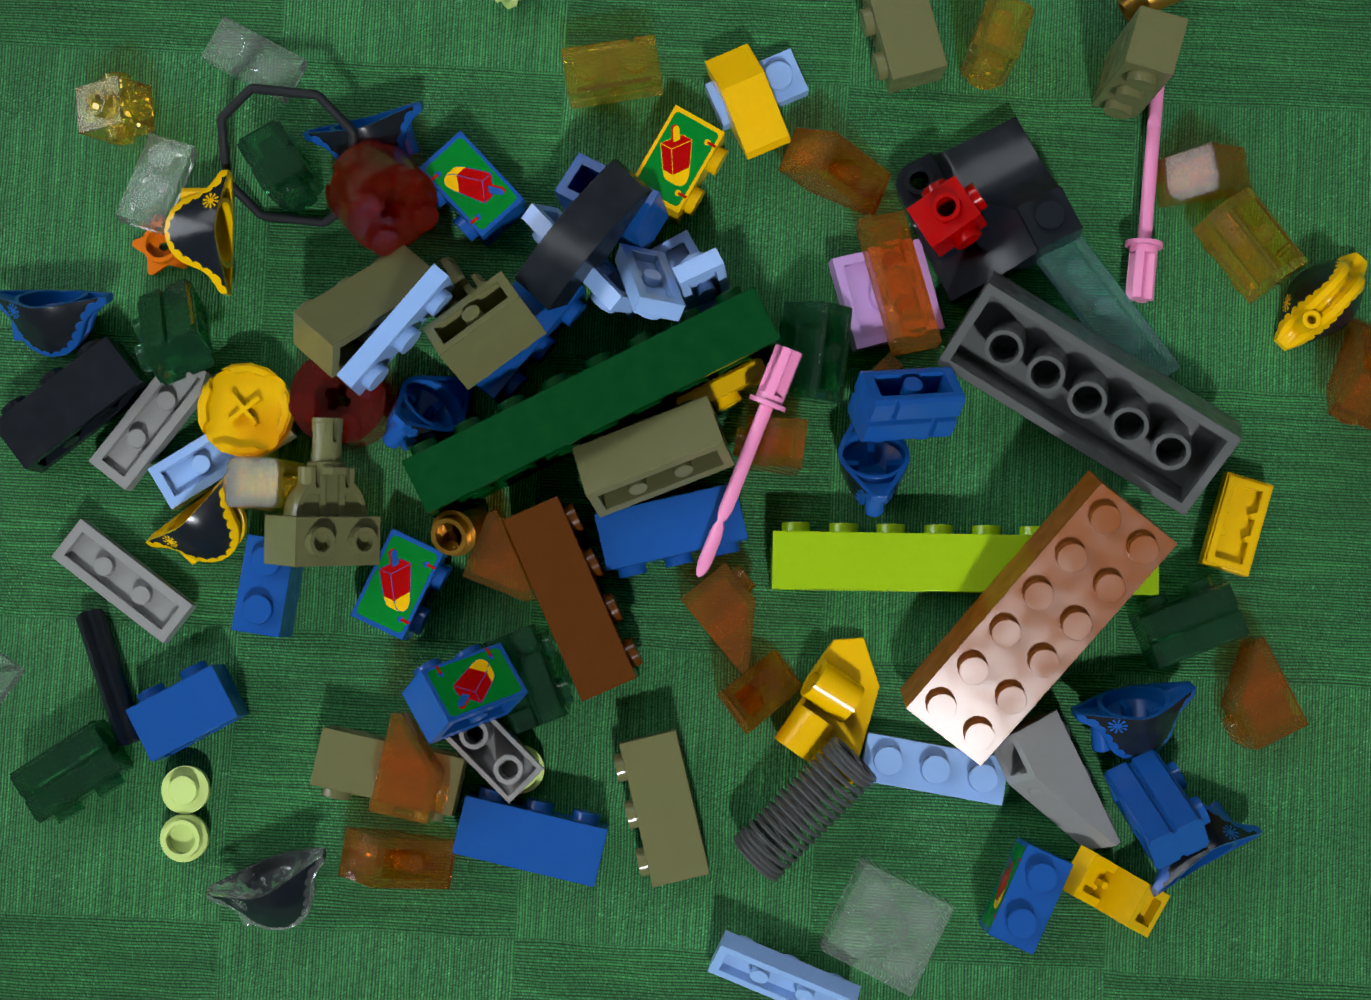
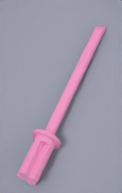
(1144, 249)
(771, 396)

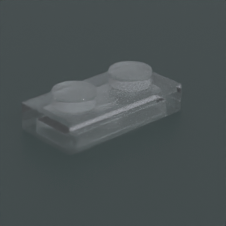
(253, 57)
(156, 183)

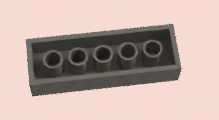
(1091, 393)

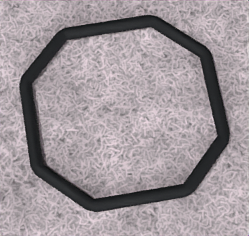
(225, 156)

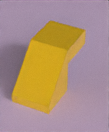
(748, 101)
(1114, 891)

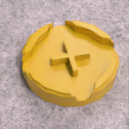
(245, 410)

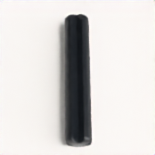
(108, 674)

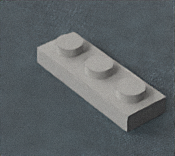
(148, 428)
(124, 581)

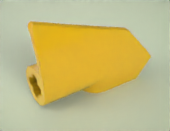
(834, 702)

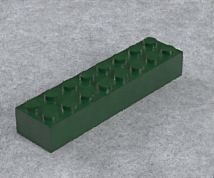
(595, 402)

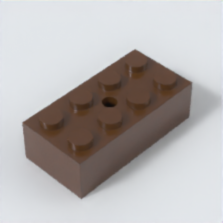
(572, 598)

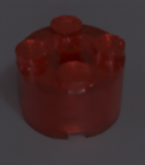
(382, 196)
(315, 394)

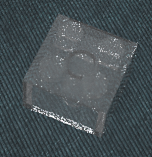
(886, 926)

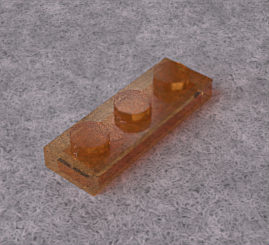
(898, 283)

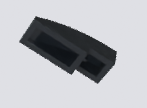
(583, 235)

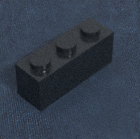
(71, 404)

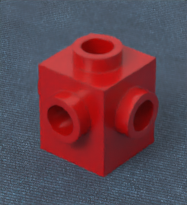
(934, 217)

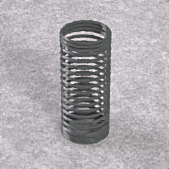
(793, 807)

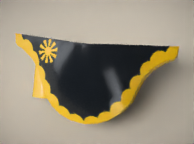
(202, 230)
(1321, 301)
(204, 530)

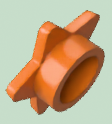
(156, 258)

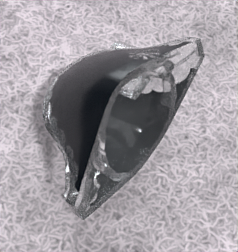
(273, 890)

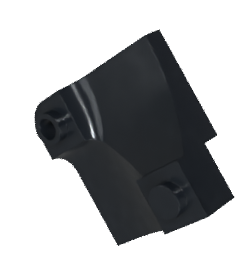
(1024, 211)

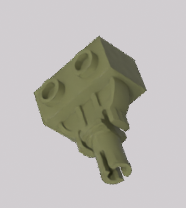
(481, 325)
(324, 511)

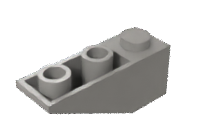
(497, 757)
(1049, 774)

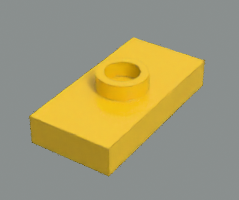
(726, 389)
(1235, 524)

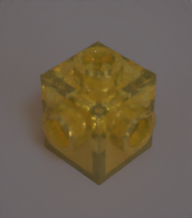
(115, 109)

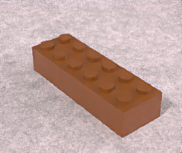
(1036, 618)

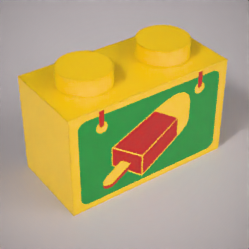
(681, 160)

